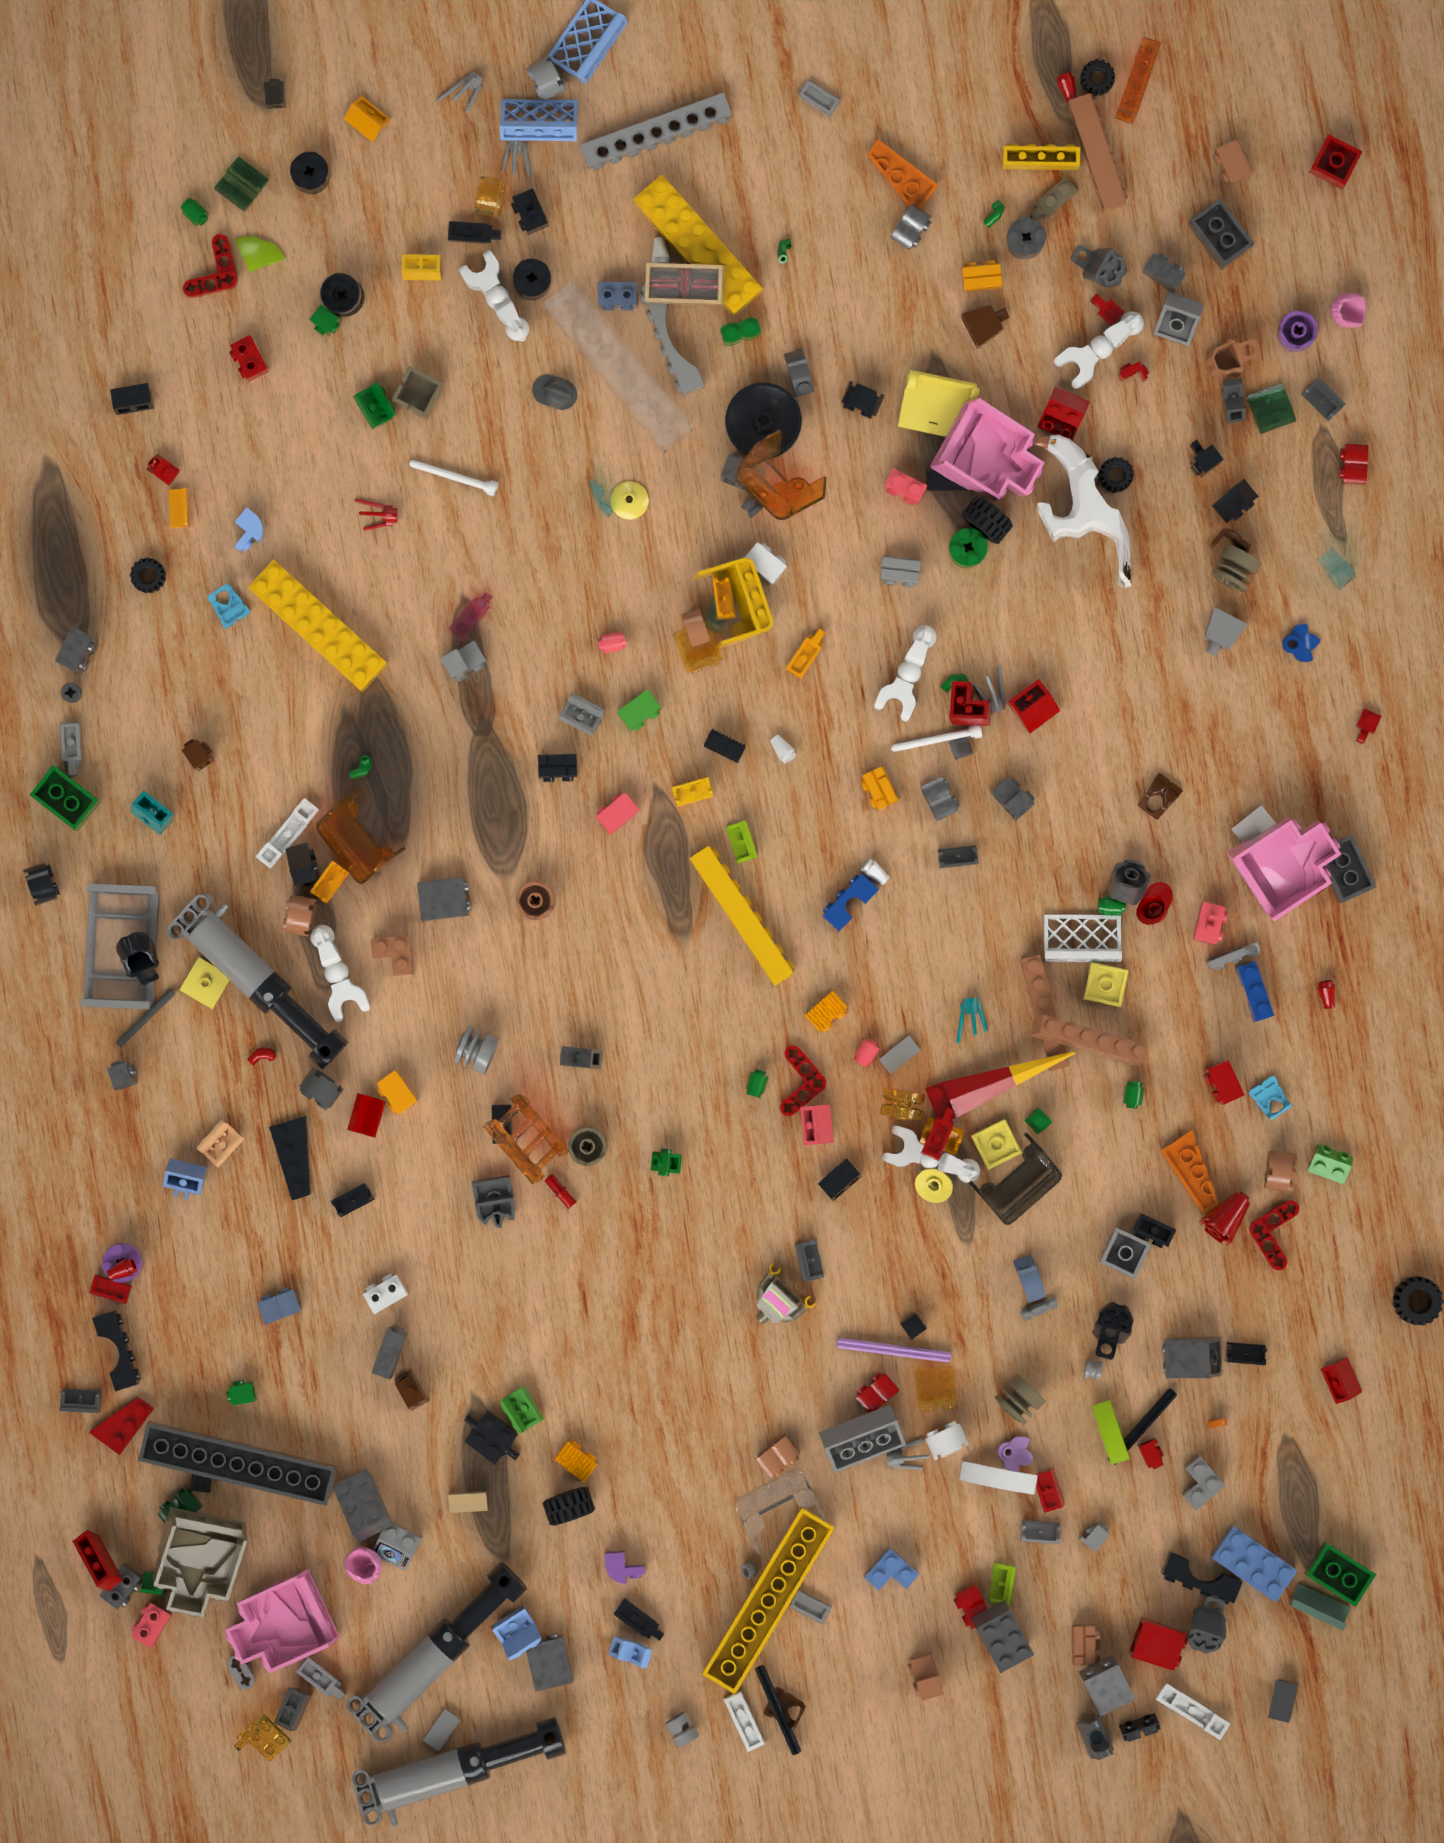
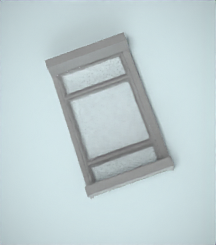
(114, 914)

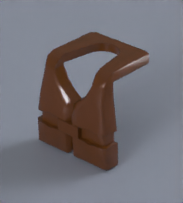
(1235, 538)
(1162, 787)
(787, 1701)

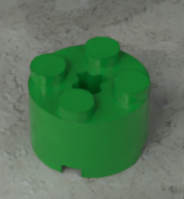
(963, 538)

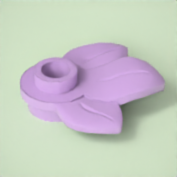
(1018, 1453)

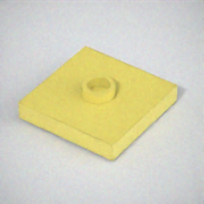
(205, 983)
(1105, 984)
(996, 1144)

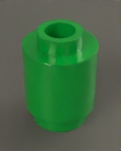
(194, 212)
(1110, 906)
(756, 1083)
(1133, 1094)

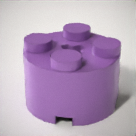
(1297, 342)
(120, 1252)

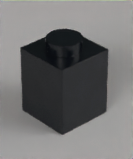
(913, 1325)

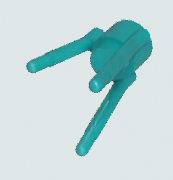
(972, 1007)

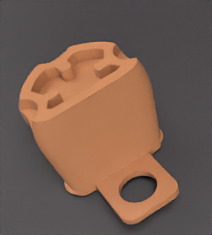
(1228, 358)

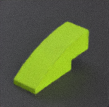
(1110, 1432)

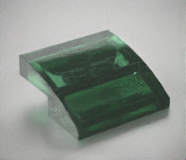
(241, 184)
(1271, 408)

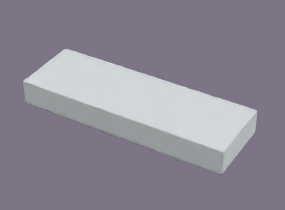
(744, 1721)

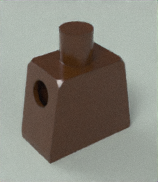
(984, 324)
(411, 1390)

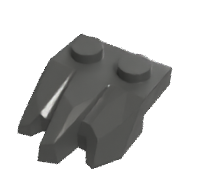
(494, 1199)

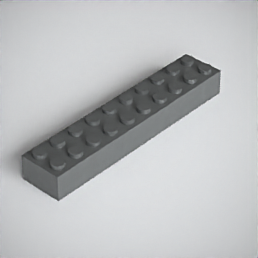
(237, 1463)

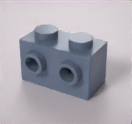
(617, 295)

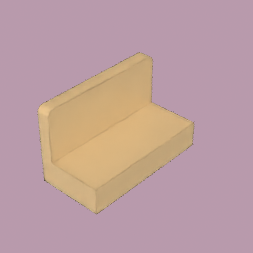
(467, 1501)

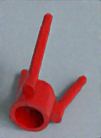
(388, 515)

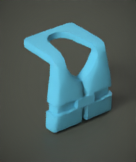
(229, 612)
(1265, 1093)

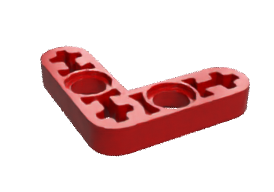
(223, 272)
(808, 1085)
(1268, 1227)

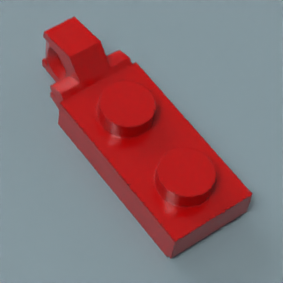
(938, 1135)

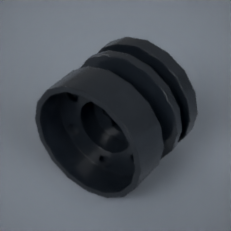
(342, 284)

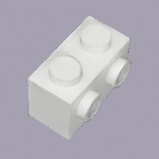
(385, 1294)

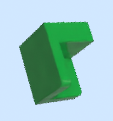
(147, 1585)

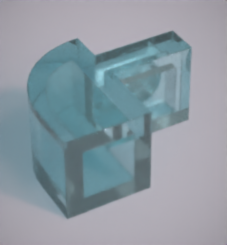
(1339, 570)

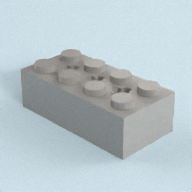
(862, 1438)

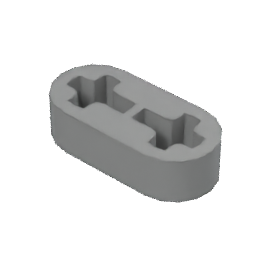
(238, 1676)

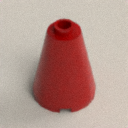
(1226, 1218)

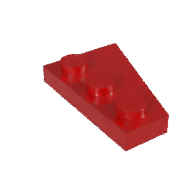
(122, 1426)

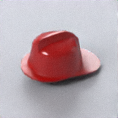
(1155, 904)

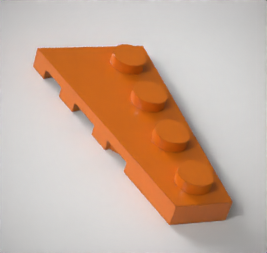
(905, 179)
(1187, 1164)

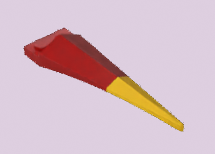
(973, 1090)

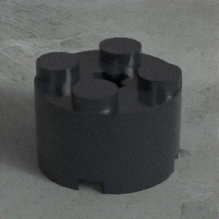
(302, 180)
(540, 285)
(862, 399)
(40, 883)

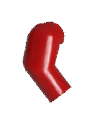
(262, 1053)

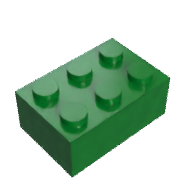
(65, 798)
(1340, 1574)

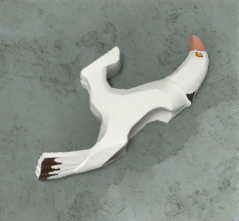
(1088, 508)

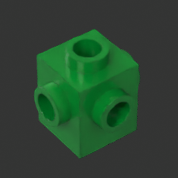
(666, 1162)

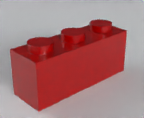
(97, 1560)

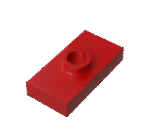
(110, 1289)

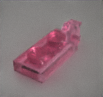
(471, 616)

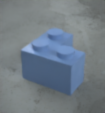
(889, 1566)

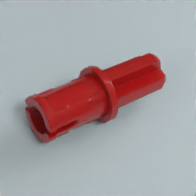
(560, 1191)

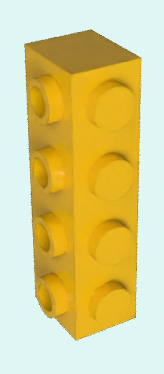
(1040, 157)

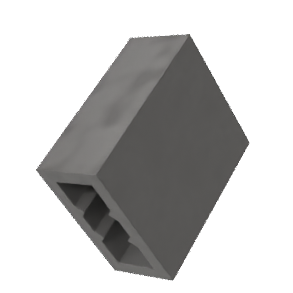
(443, 899)
(389, 1352)
(550, 1663)
(1106, 1685)

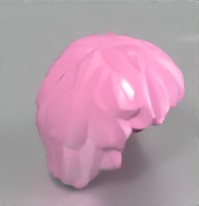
(1349, 310)
(363, 1565)

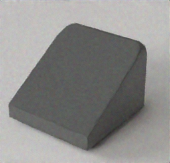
(961, 748)

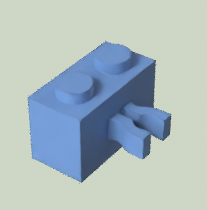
(184, 1177)

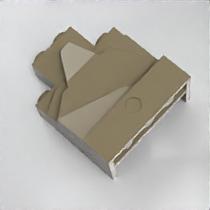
(198, 1560)

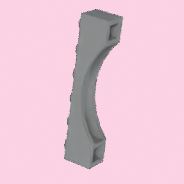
(686, 374)

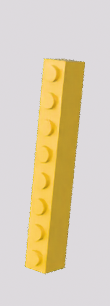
(741, 915)

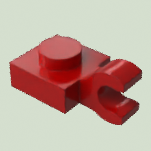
(1108, 311)
(1367, 723)

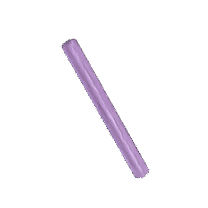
(891, 1349)

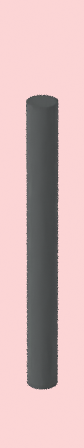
(146, 1017)

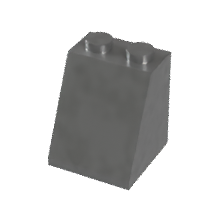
(1192, 1357)

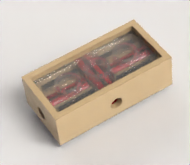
(684, 284)

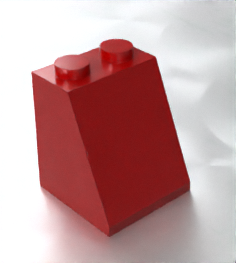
(1158, 1644)

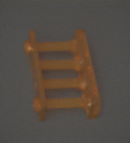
(1138, 80)
(509, 1144)

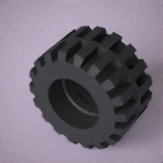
(987, 519)
(1434, 1300)
(568, 1506)

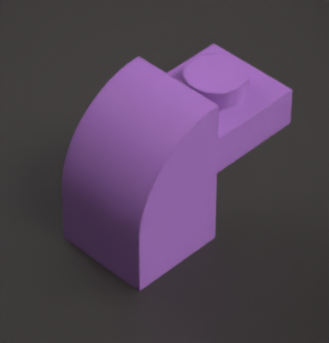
(618, 1570)

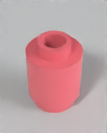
(612, 642)
(866, 1052)

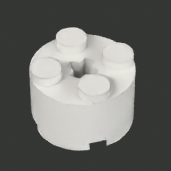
(946, 1441)

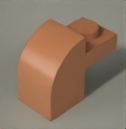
(695, 627)

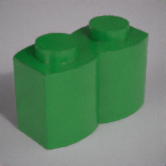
(746, 330)

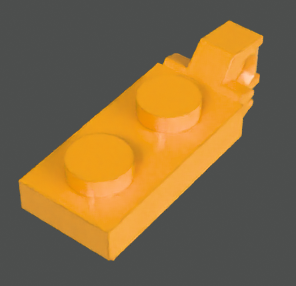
(806, 654)

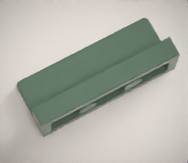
(1320, 1606)

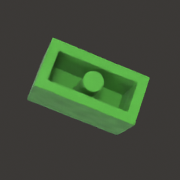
(639, 711)

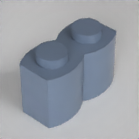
(279, 1306)

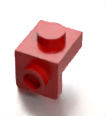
(1129, 370)
(162, 469)

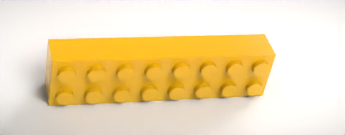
(695, 241)
(317, 625)

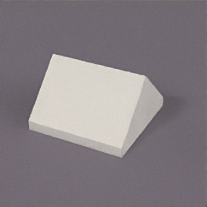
(1253, 824)

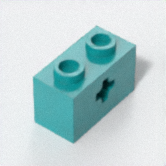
(151, 812)

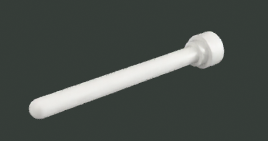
(488, 486)
(973, 731)

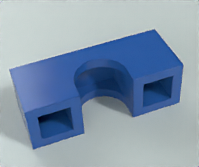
(861, 889)
(1255, 991)

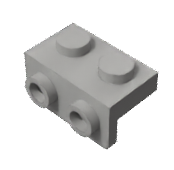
(581, 714)

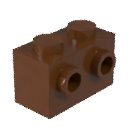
(198, 754)

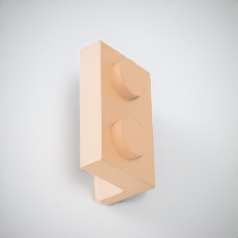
(220, 1143)

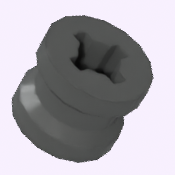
(752, 506)
(73, 695)

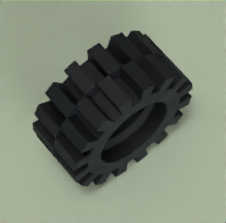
(1106, 69)
(1116, 463)
(136, 575)

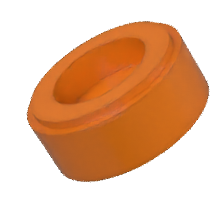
(1217, 1423)

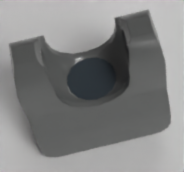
(1095, 1738)

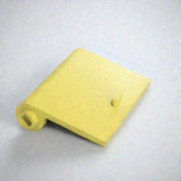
(933, 400)

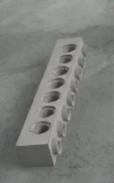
(717, 103)

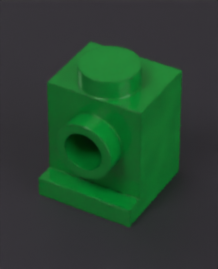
(1038, 1121)

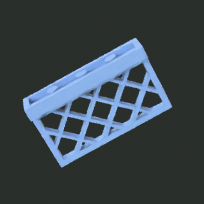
(597, 51)
(539, 129)

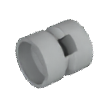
(681, 1729)

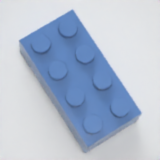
(1253, 1563)

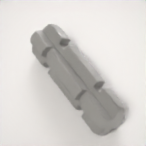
(1039, 1309)

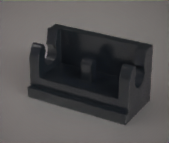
(131, 399)
(840, 1179)
(352, 1200)
(1245, 1353)

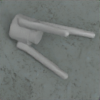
(471, 82)
(516, 147)
(996, 702)
(896, 1459)

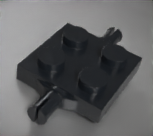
(491, 1437)

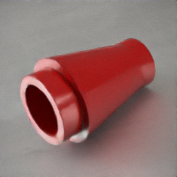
(1067, 86)
(1327, 993)
(123, 1269)

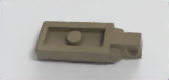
(1054, 199)

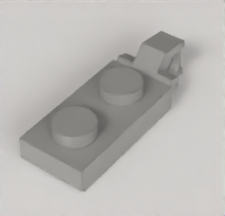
(71, 746)
(1234, 955)
(320, 1678)

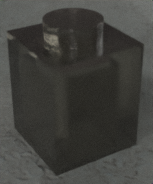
(275, 94)

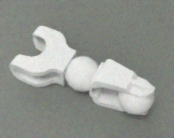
(496, 296)
(1100, 347)
(908, 672)
(336, 973)
(965, 1169)

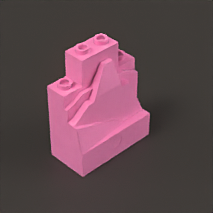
(988, 453)
(1286, 864)
(282, 1623)

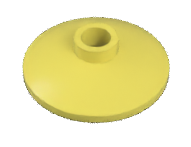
(636, 507)
(929, 1190)

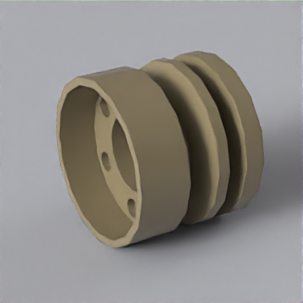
(1234, 571)
(1020, 1399)

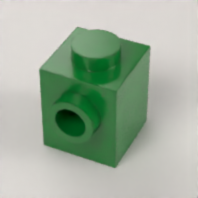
(325, 321)
(241, 1393)

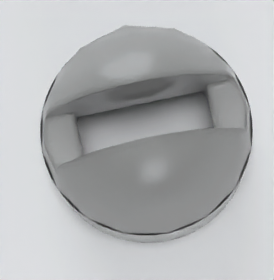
(749, 1570)

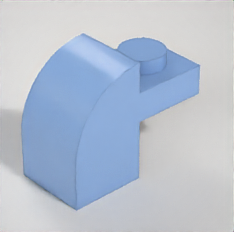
(252, 526)
(630, 1651)

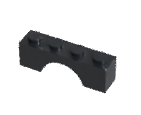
(110, 1327)
(1224, 1587)

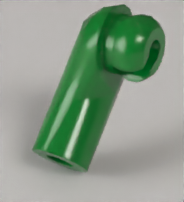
(996, 215)
(781, 252)
(947, 685)
(363, 768)

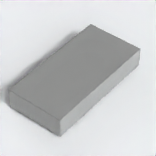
(819, 98)
(899, 1054)
(810, 1606)
(441, 1729)

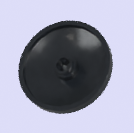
(760, 412)

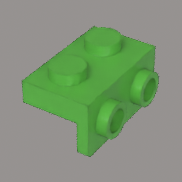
(1330, 1164)
(521, 1410)

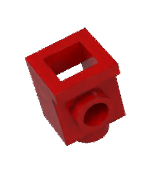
(1151, 1453)

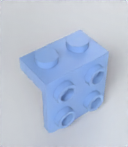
(517, 1632)

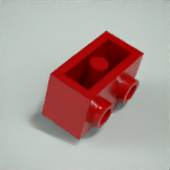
(249, 358)

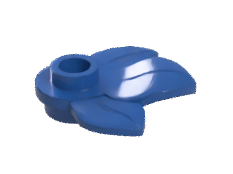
(1303, 643)

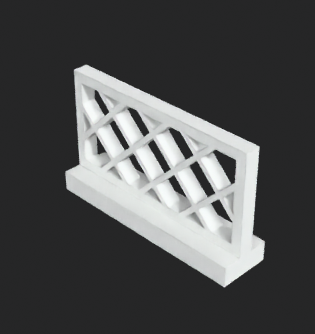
(1082, 955)

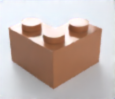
(398, 949)
(926, 1676)

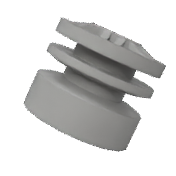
(476, 1050)

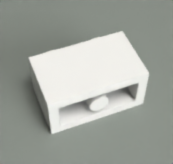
(766, 564)

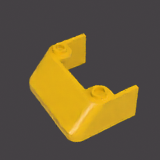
(748, 596)

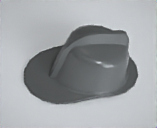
(554, 392)

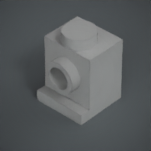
(1095, 1535)

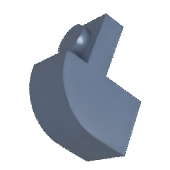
(1029, 1278)

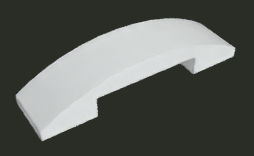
(288, 833)
(998, 1478)
(1193, 1711)

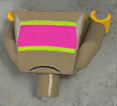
(778, 1301)

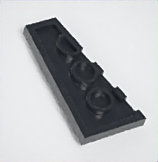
(292, 1150)

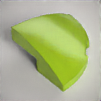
(258, 252)

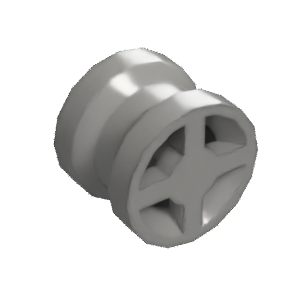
(1092, 1370)

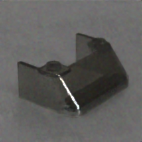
(1023, 1186)

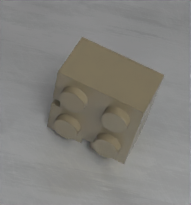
(419, 394)

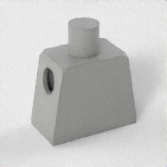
(1222, 631)

